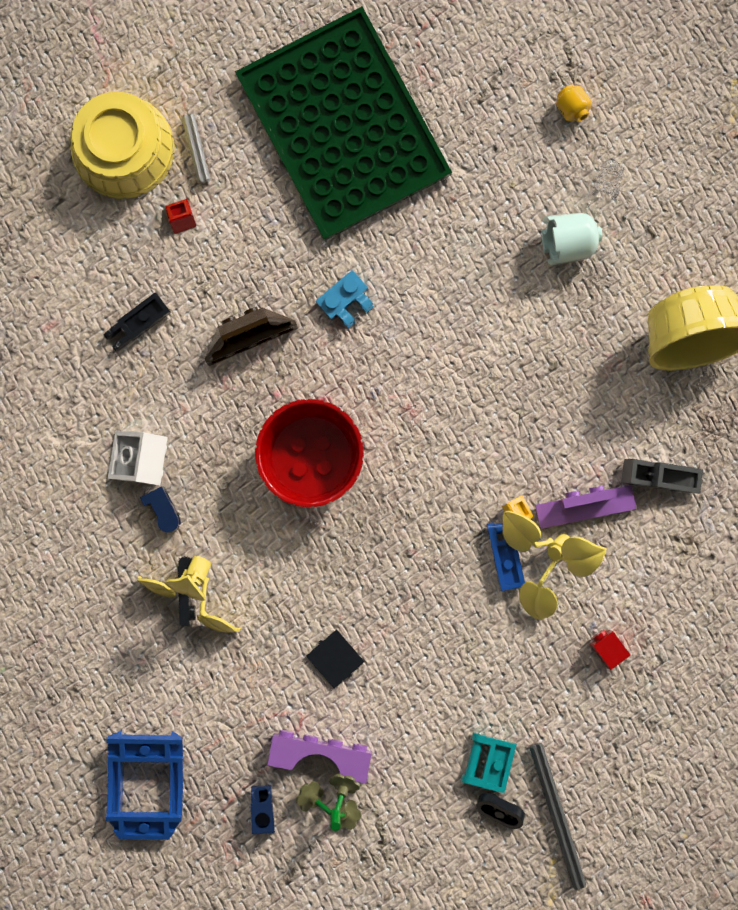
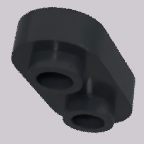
(500, 811)

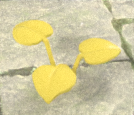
(581, 558)
(187, 585)

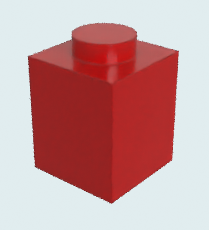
(609, 648)

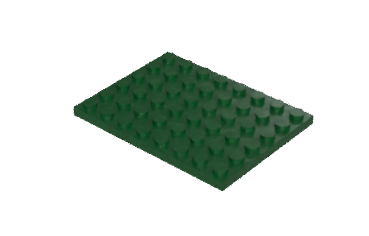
(343, 123)

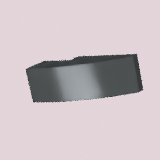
(662, 476)

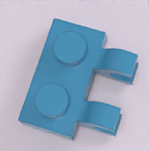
(342, 295)

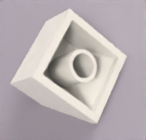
(137, 457)

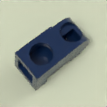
(168, 518)
(262, 810)

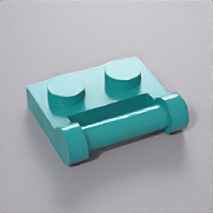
(496, 766)

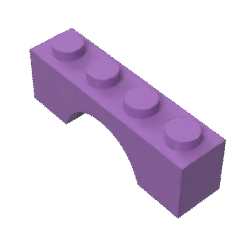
(289, 749)

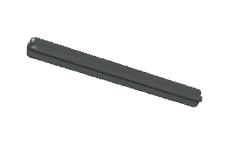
(558, 816)

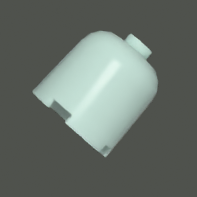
(570, 237)

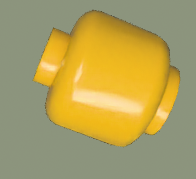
(573, 103)

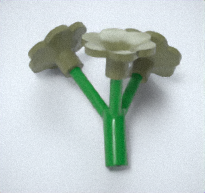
(345, 812)

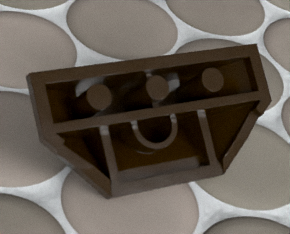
(246, 333)

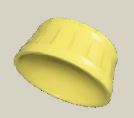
(121, 145)
(693, 328)

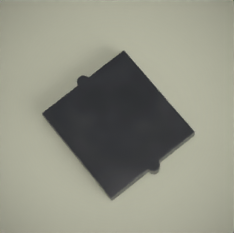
(335, 658)

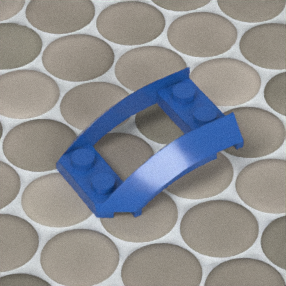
(144, 749)

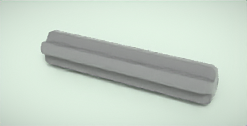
(196, 148)

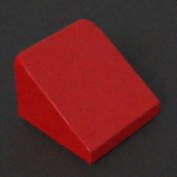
(180, 216)

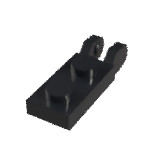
(138, 321)
(186, 611)

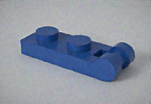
(506, 560)

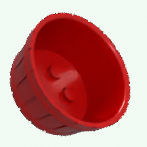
(309, 453)

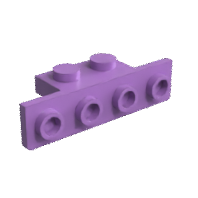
(585, 506)

